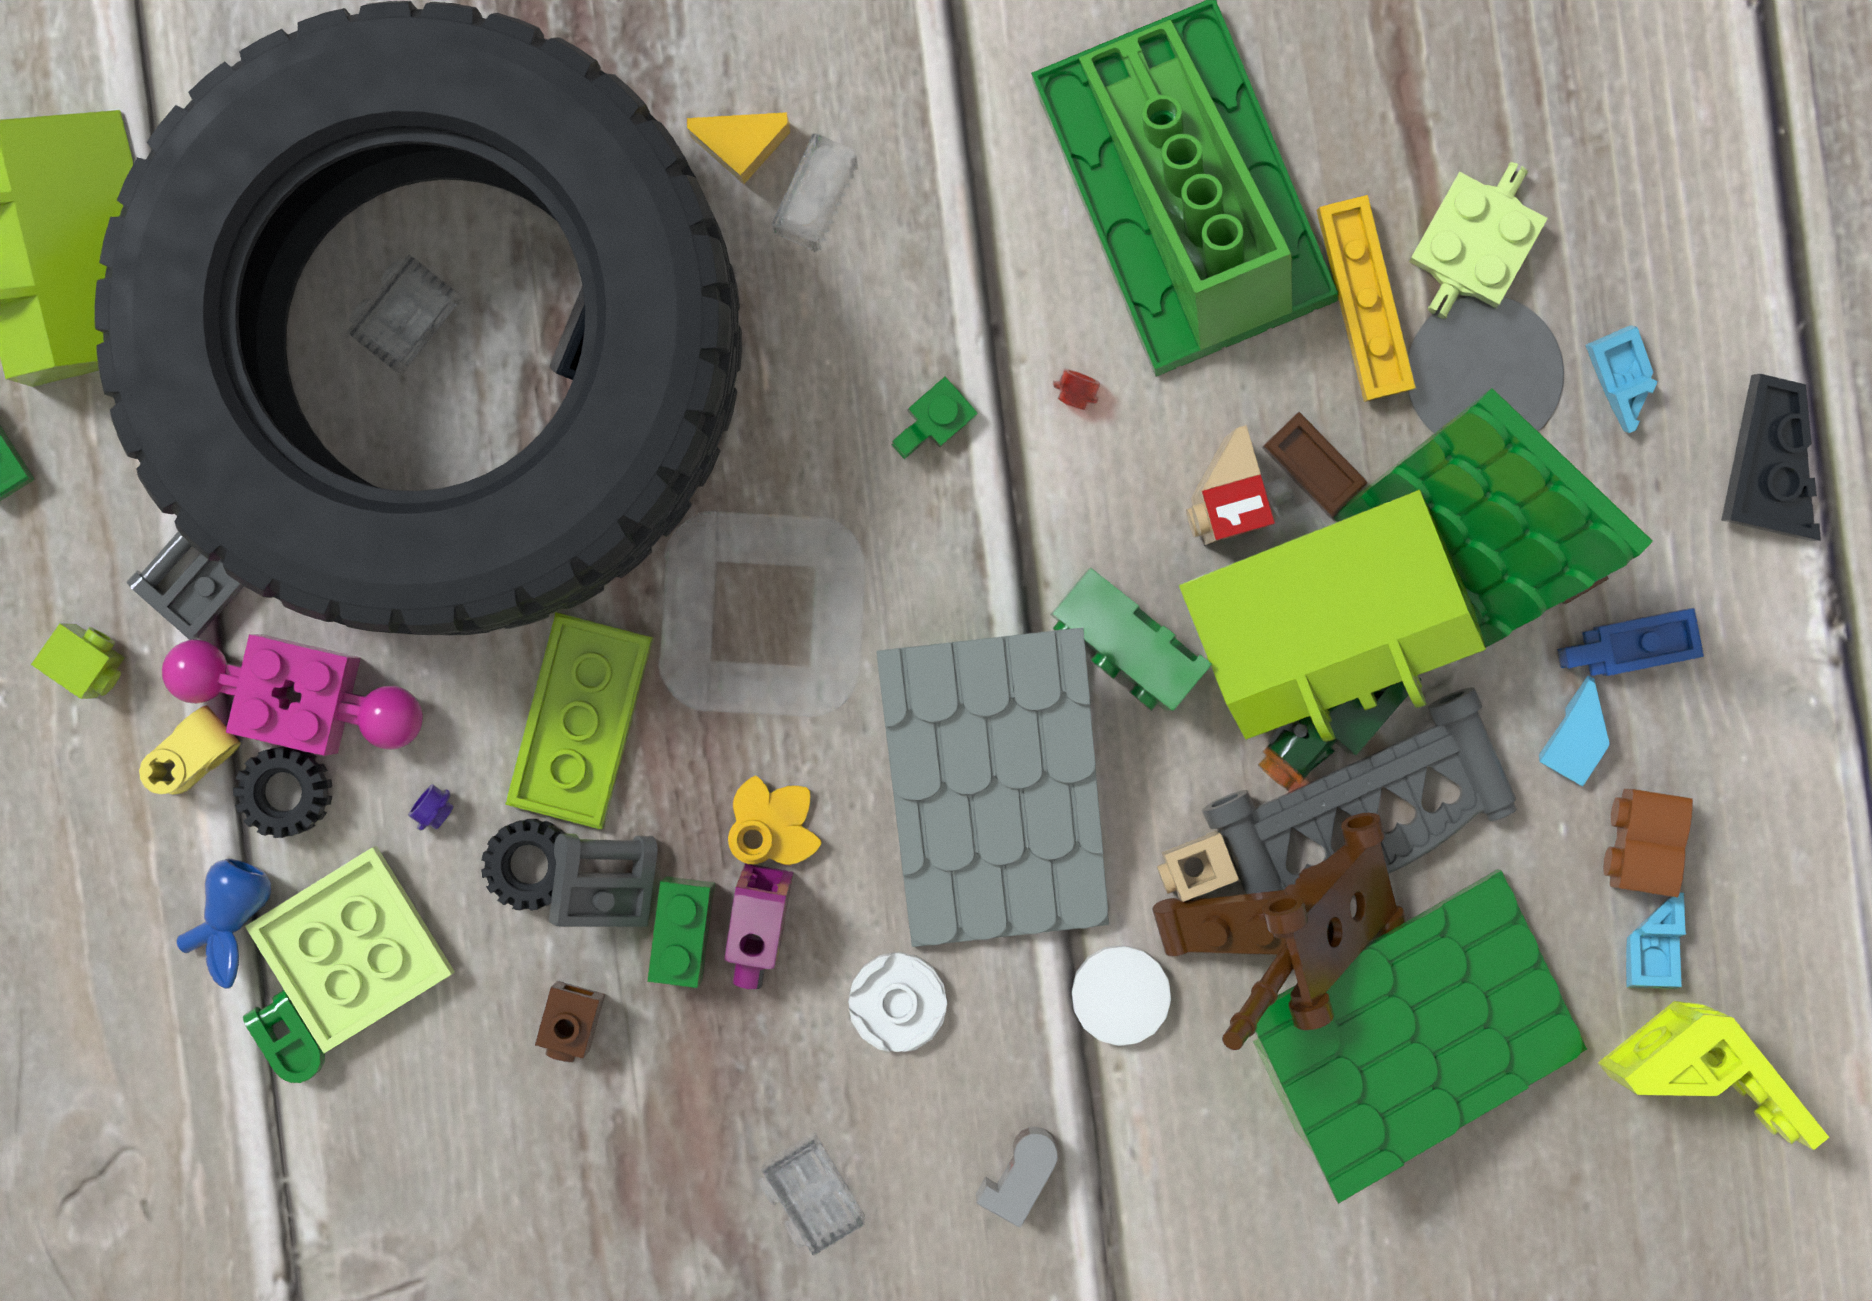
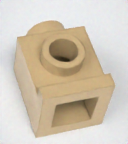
(1215, 872)

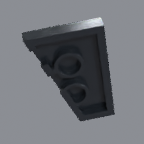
(1770, 465)

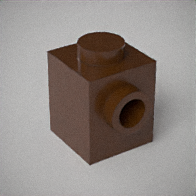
(569, 1021)

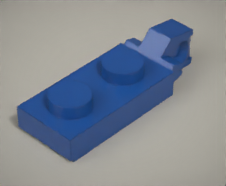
(1636, 644)

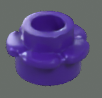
(431, 808)

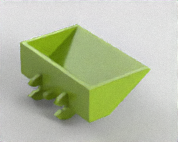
(54, 211)
(1334, 617)

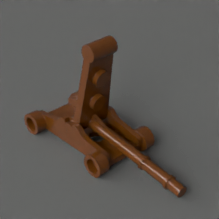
(1303, 925)

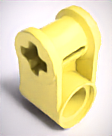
(195, 749)

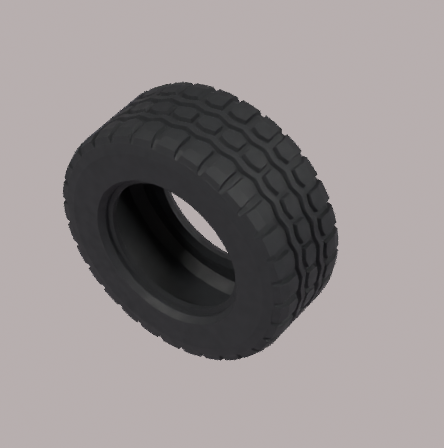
(247, 194)

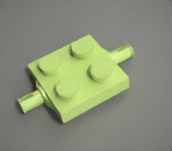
(1478, 240)

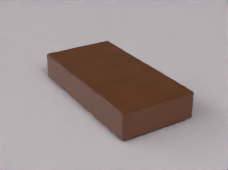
(1314, 464)

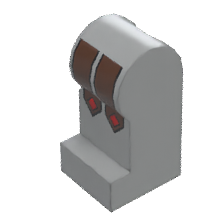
(1023, 1178)

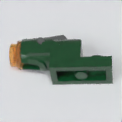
(1299, 748)

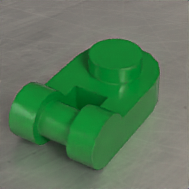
(295, 1055)

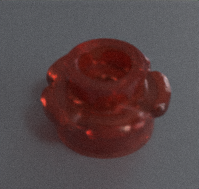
(1077, 389)

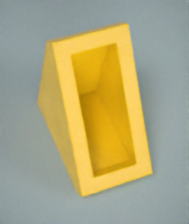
(740, 141)

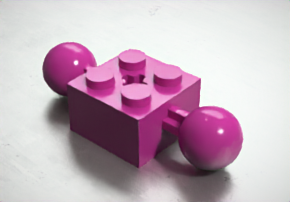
(260, 707)

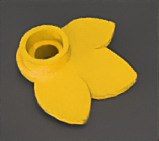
(778, 820)

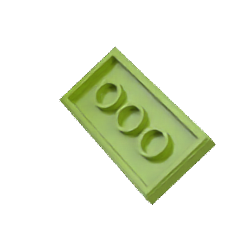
(579, 720)

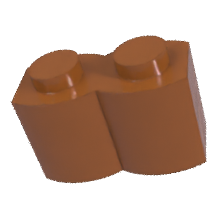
(1649, 842)

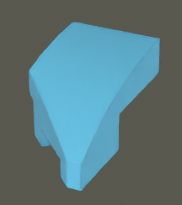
(1623, 373)
(1579, 738)
(1655, 948)

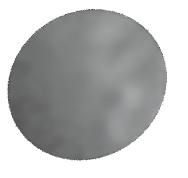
(1483, 350)

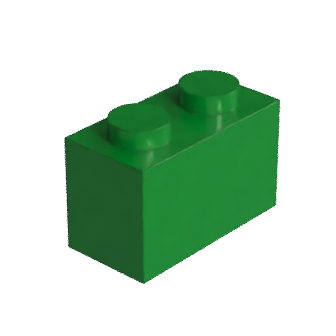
(681, 932)

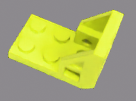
(1680, 1057)

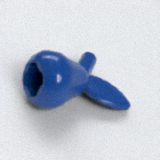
(232, 897)

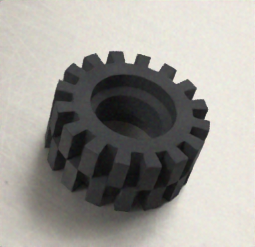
(253, 792)
(498, 864)

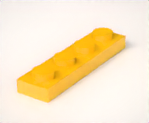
(1365, 298)

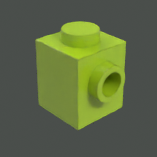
(80, 660)

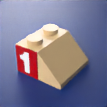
(1230, 494)

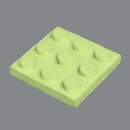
(350, 949)

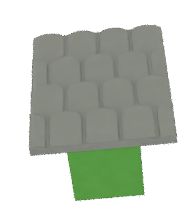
(995, 786)

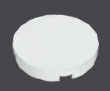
(1121, 995)
(897, 1002)

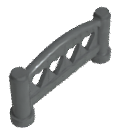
(1453, 747)

